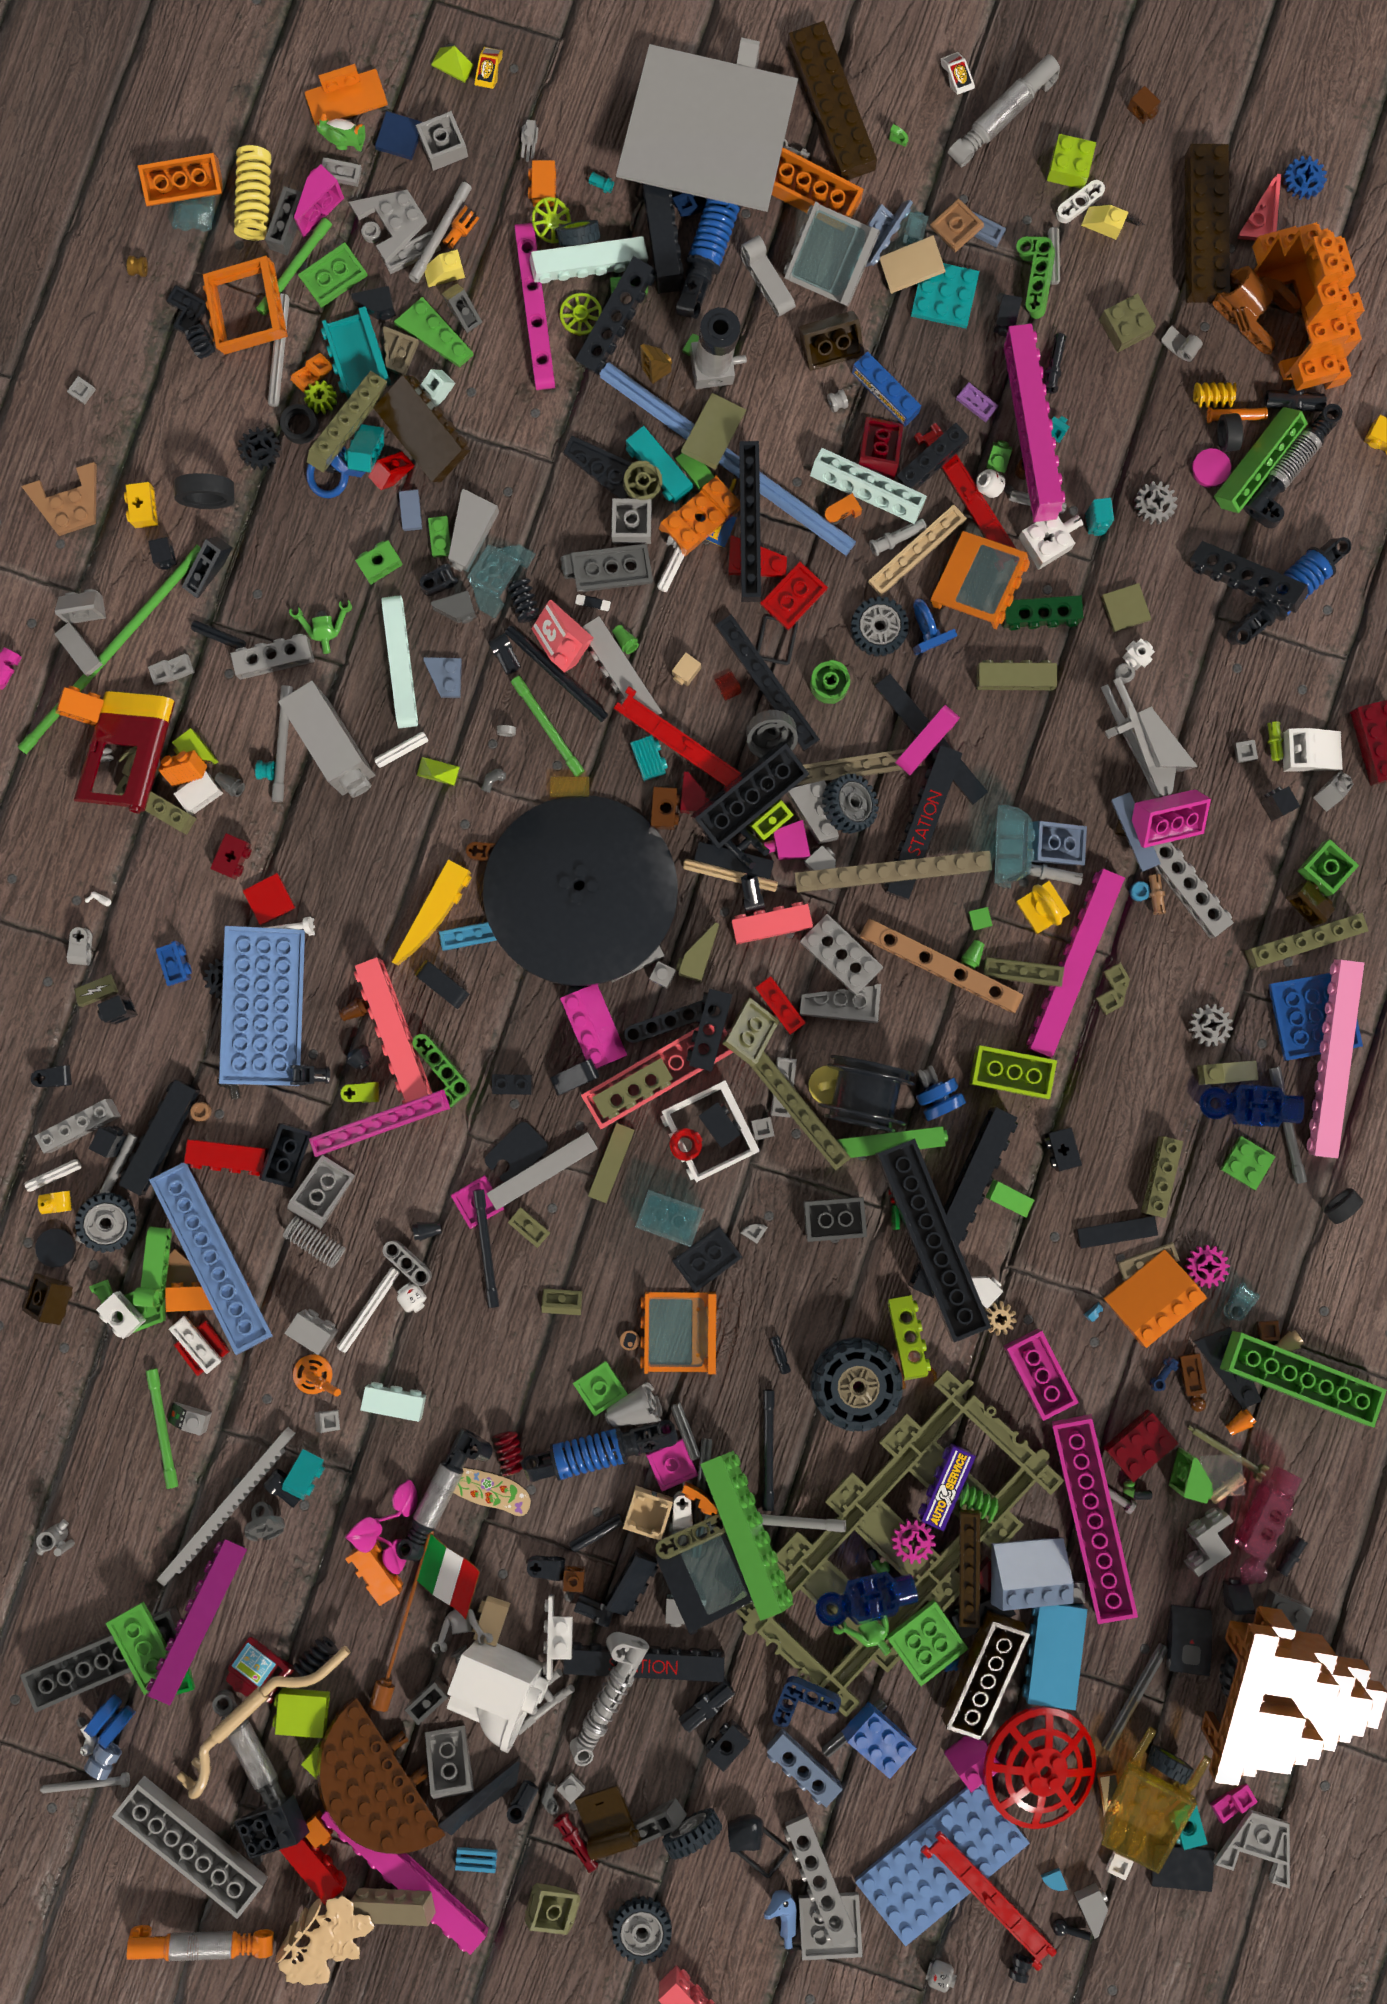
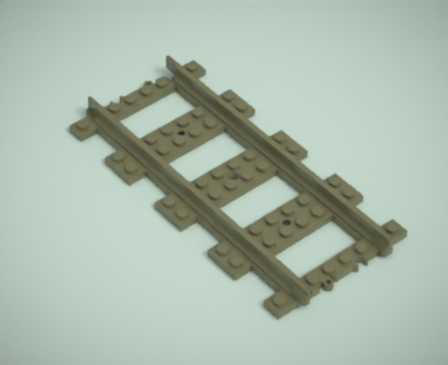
(862, 1507)

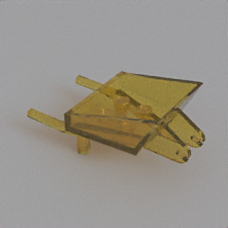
(1148, 1811)

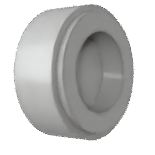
(371, 232)
(1125, 672)
(506, 730)

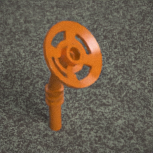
(315, 1376)

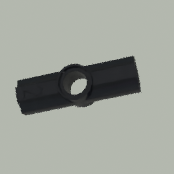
(1295, 400)
(706, 1706)

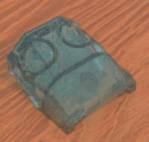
(194, 213)

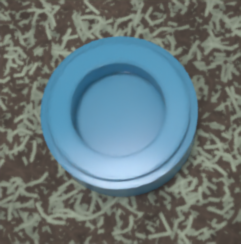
(1139, 891)

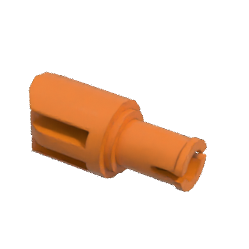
(458, 229)

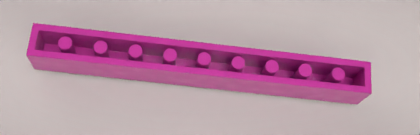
(1076, 963)
(407, 1874)

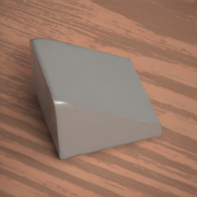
(327, 1421)

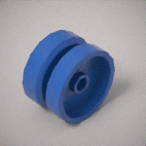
(940, 1098)
(109, 1721)

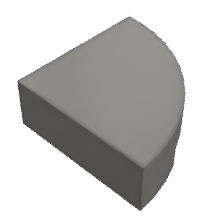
(754, 1232)

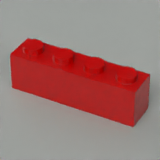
(225, 1156)
(316, 1869)

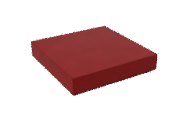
(269, 899)
(213, 1339)

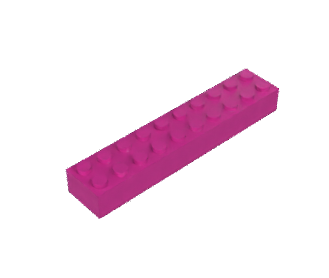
(1033, 423)
(1094, 1519)

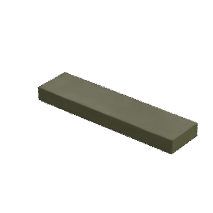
(1024, 971)
(611, 1163)

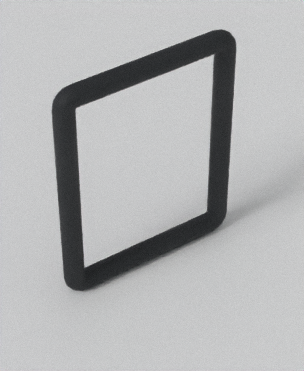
(791, 644)
(776, 1865)

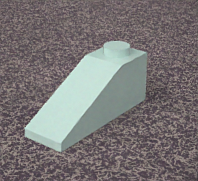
(437, 385)

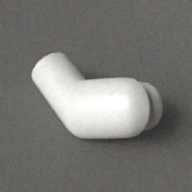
(89, 1744)

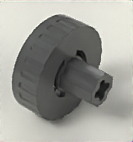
(768, 726)

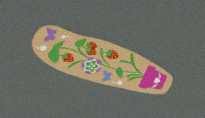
(493, 1492)

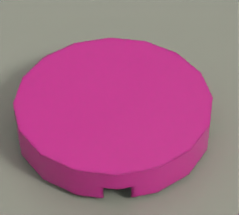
(1211, 468)

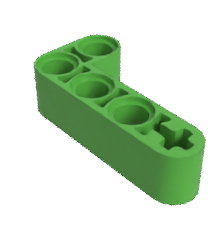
(1037, 277)
(439, 1067)
(154, 1268)

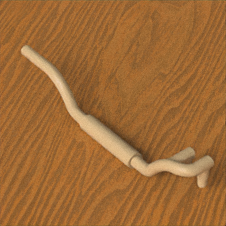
(242, 1712)

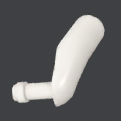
(102, 899)

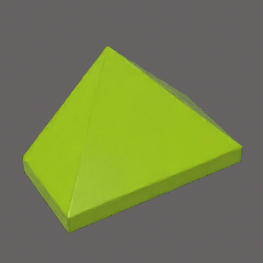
(453, 63)
(438, 771)

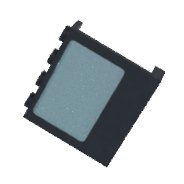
(705, 1582)

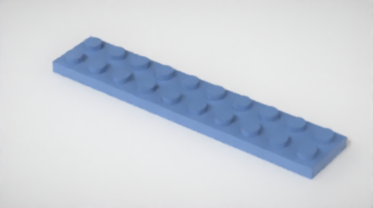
(211, 1258)

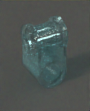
(1243, 1299)

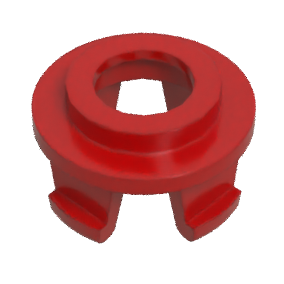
(695, 1138)

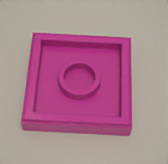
(464, 1201)
(672, 1465)

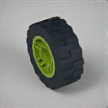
(578, 232)
(1169, 1764)

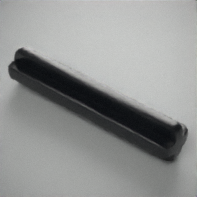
(217, 635)
(596, 1533)

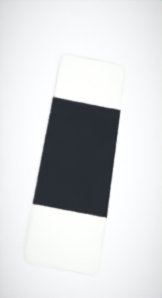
(593, 602)

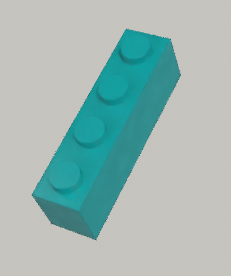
(646, 448)

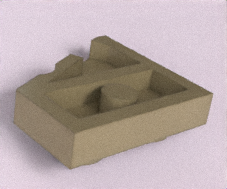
(399, 350)

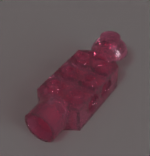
(1265, 1523)

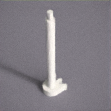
(307, 925)

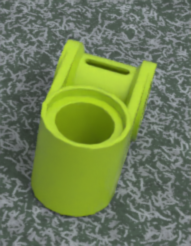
(363, 1092)

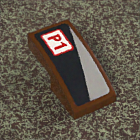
(1107, 1786)

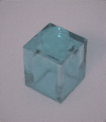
(915, 227)

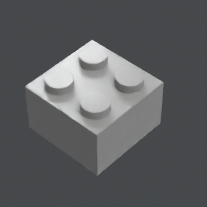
(442, 140)
(631, 521)
(311, 1331)

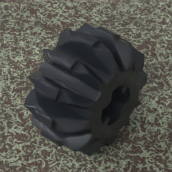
(200, 341)

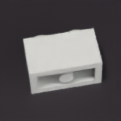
(198, 793)

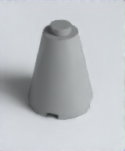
(635, 1408)

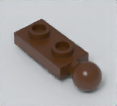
(1193, 1380)

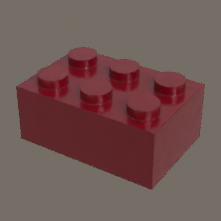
(1140, 1445)

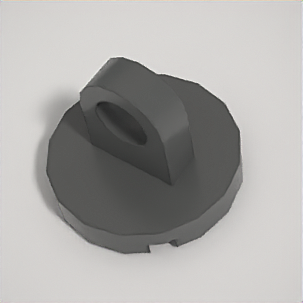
(263, 1527)

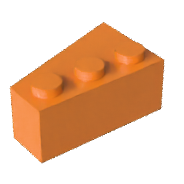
(379, 1580)

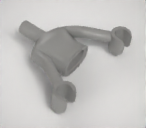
(459, 1626)

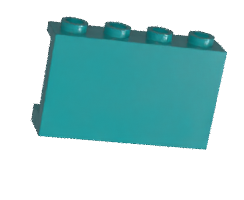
(354, 350)

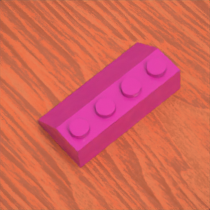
(1170, 817)
(593, 1026)

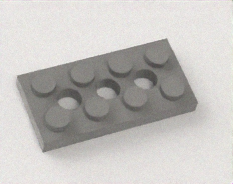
(841, 941)

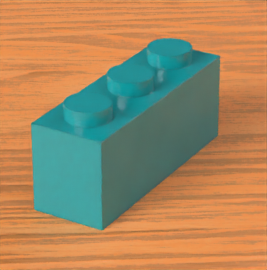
(365, 448)

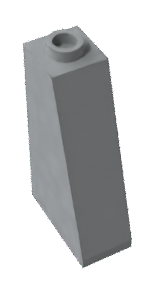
(471, 527)

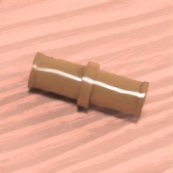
(1157, 894)

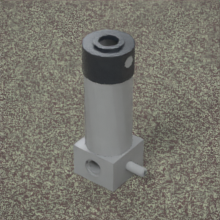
(713, 353)

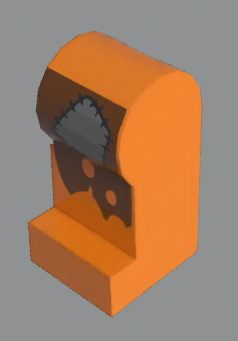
(842, 509)

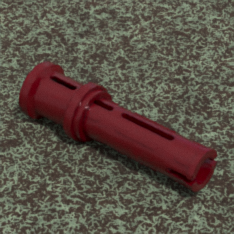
(570, 1835)

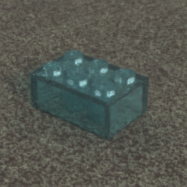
(669, 1218)

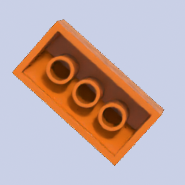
(181, 179)

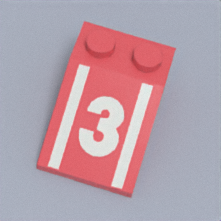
(561, 636)

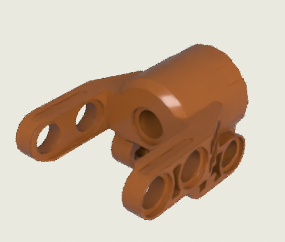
(1250, 300)

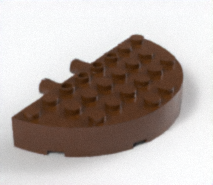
(369, 1790)

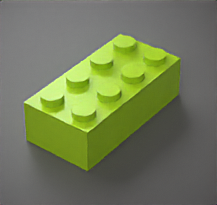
(1013, 1072)

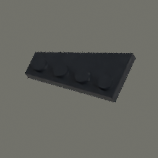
(599, 464)
(1213, 1349)

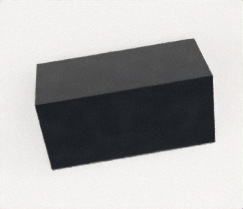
(285, 1155)

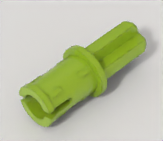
(1275, 741)

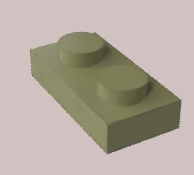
(529, 1227)

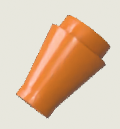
(1241, 1422)

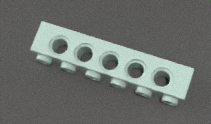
(868, 485)

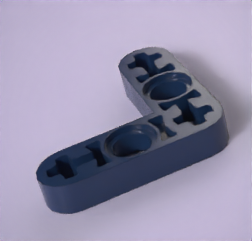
(796, 1694)

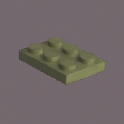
(750, 1032)

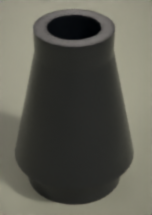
(425, 1230)

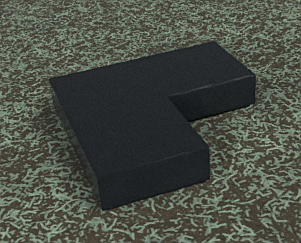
(191, 308)

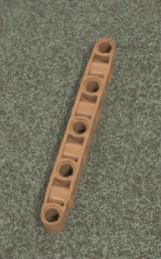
(941, 966)

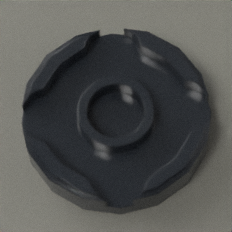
(55, 1247)

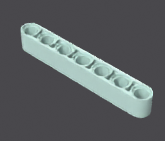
(399, 661)

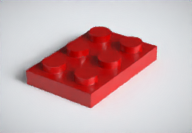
(794, 596)

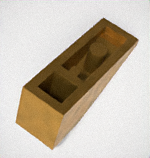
(655, 362)

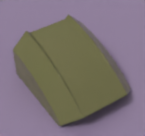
(551, 1909)

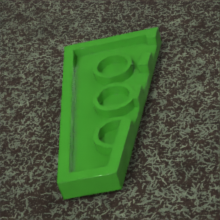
(427, 326)

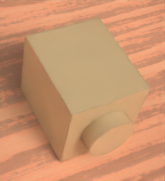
(686, 670)

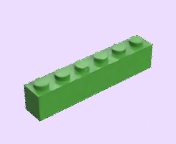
(1261, 459)

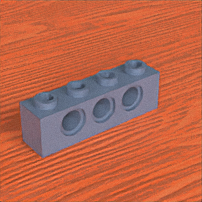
(785, 1743)

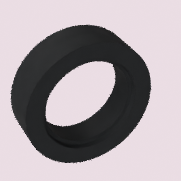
(204, 491)

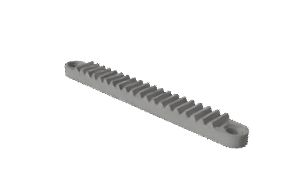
(226, 1509)

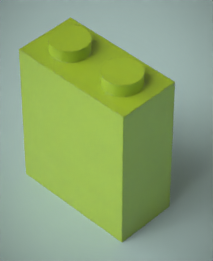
(301, 1712)

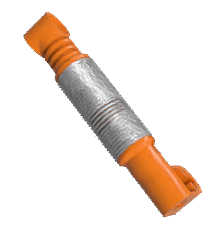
(199, 1944)

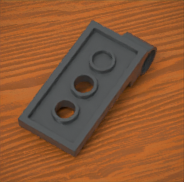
(591, 571)

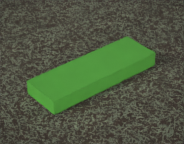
(1009, 1198)

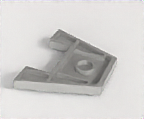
(398, 214)
(1263, 1838)

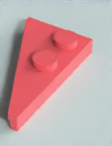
(1265, 215)

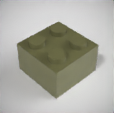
(1127, 323)

